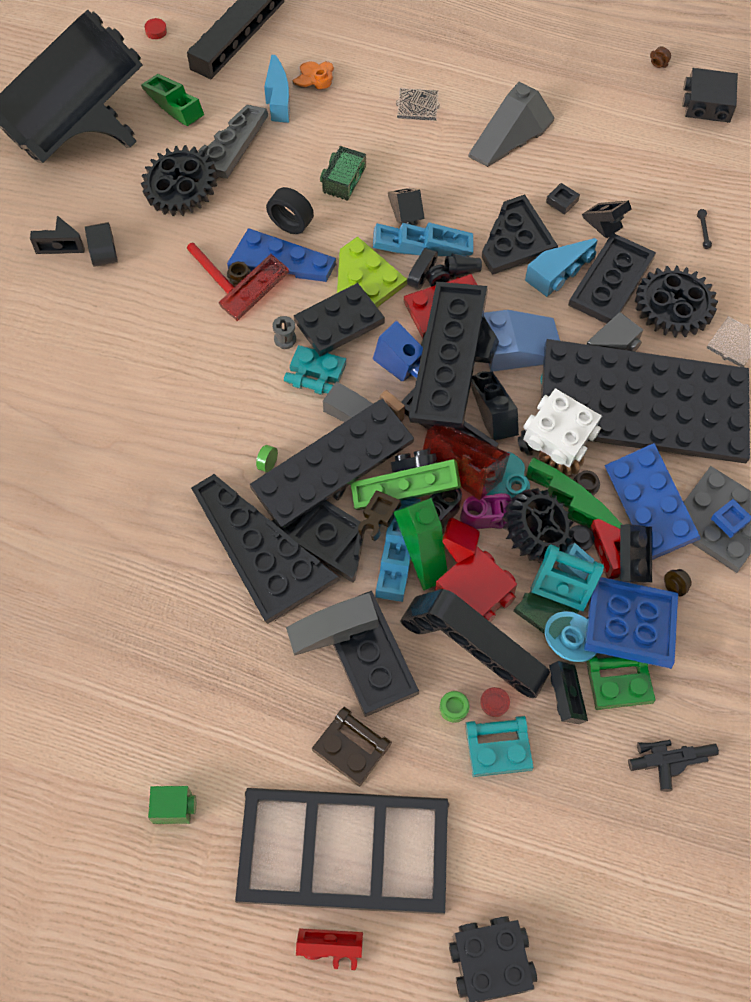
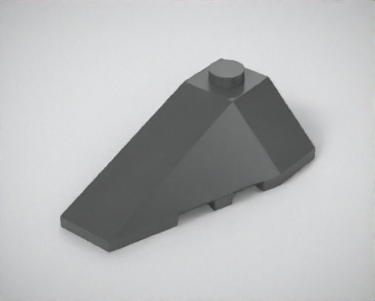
(516, 121)

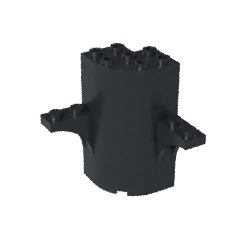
(67, 89)

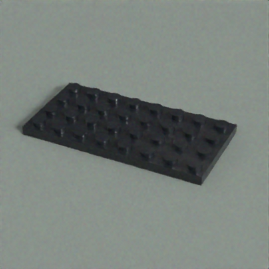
(655, 399)

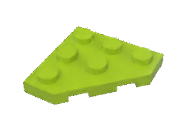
(374, 274)

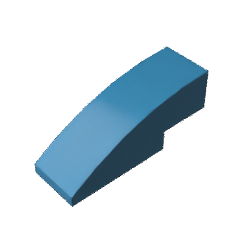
(277, 91)

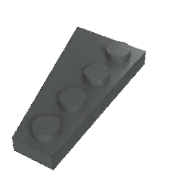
(234, 140)

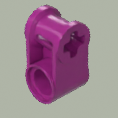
(489, 509)

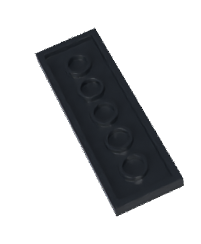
(448, 355)
(331, 463)

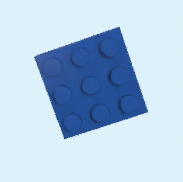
(632, 622)

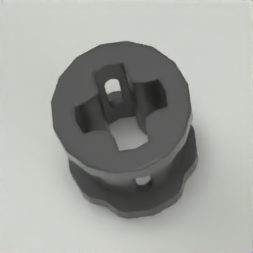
(280, 334)

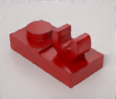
(324, 943)

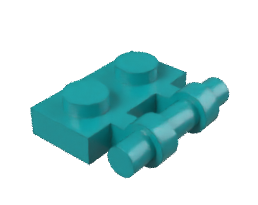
(308, 363)

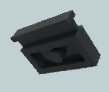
(635, 553)

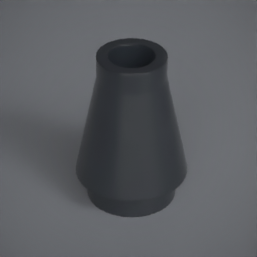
(462, 265)

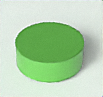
(266, 458)
(454, 706)

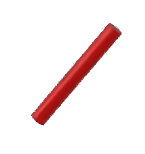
(210, 267)

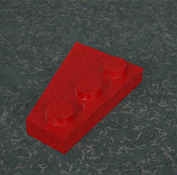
(420, 303)

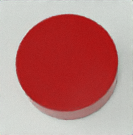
(155, 28)

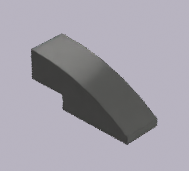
(344, 402)
(333, 624)

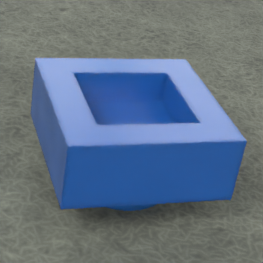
(731, 518)

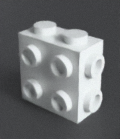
(562, 428)

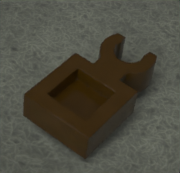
(379, 512)

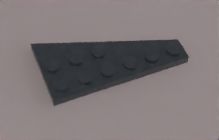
(266, 558)

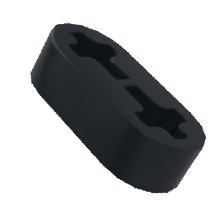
(425, 261)

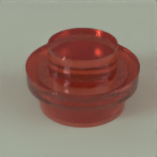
(495, 702)

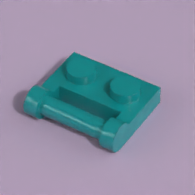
(563, 586)
(500, 756)

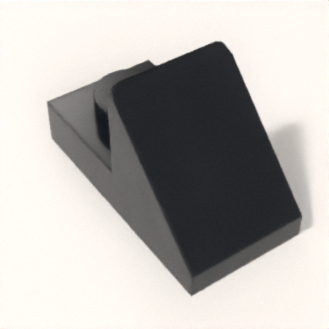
(607, 216)
(58, 241)

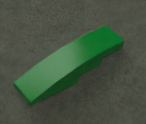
(581, 503)

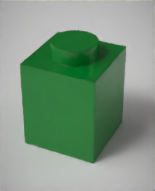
(171, 804)

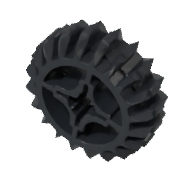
(534, 519)

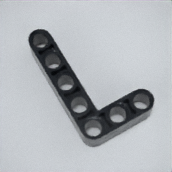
(478, 636)

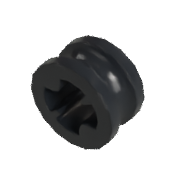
(437, 274)

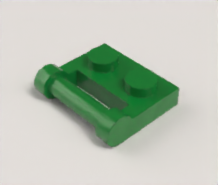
(621, 689)

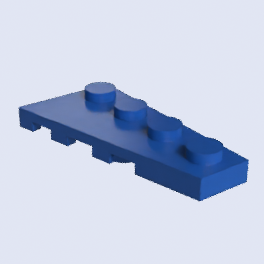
(299, 260)

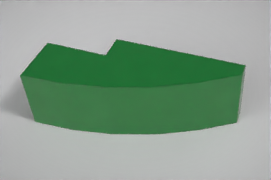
(173, 99)

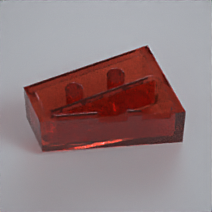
(478, 463)

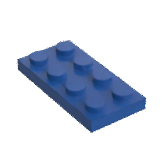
(653, 499)

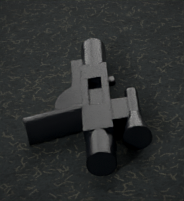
(670, 762)

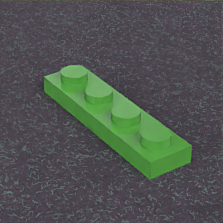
(408, 483)

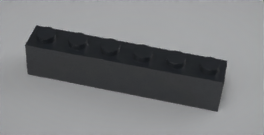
(229, 35)

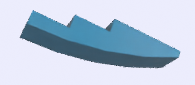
(413, 239)
(394, 562)

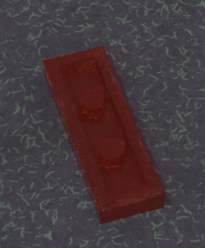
(253, 287)

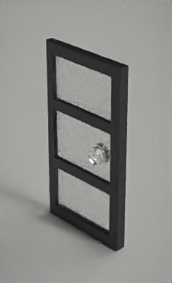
(343, 851)

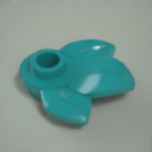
(513, 475)

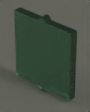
(538, 610)

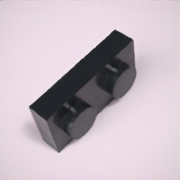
(568, 693)

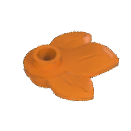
(315, 74)

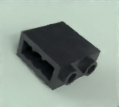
(710, 95)
(492, 960)

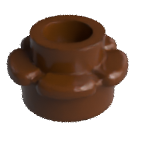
(660, 57)

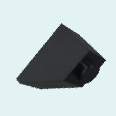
(407, 205)

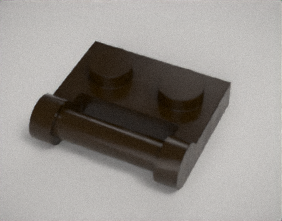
(347, 755)

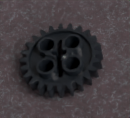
(179, 180)
(676, 301)

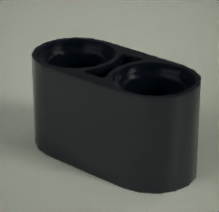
(101, 244)
(447, 509)

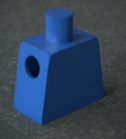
(398, 352)

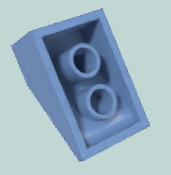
(520, 338)

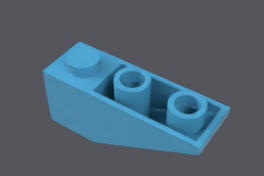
(556, 265)

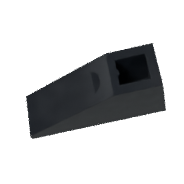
(495, 406)

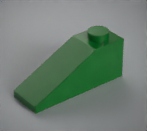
(423, 539)

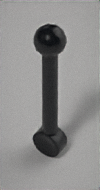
(707, 244)

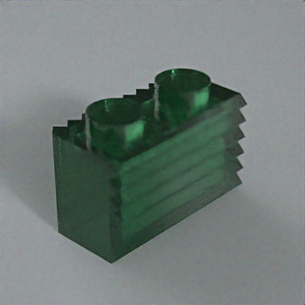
(343, 172)

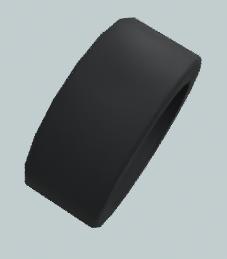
(296, 203)

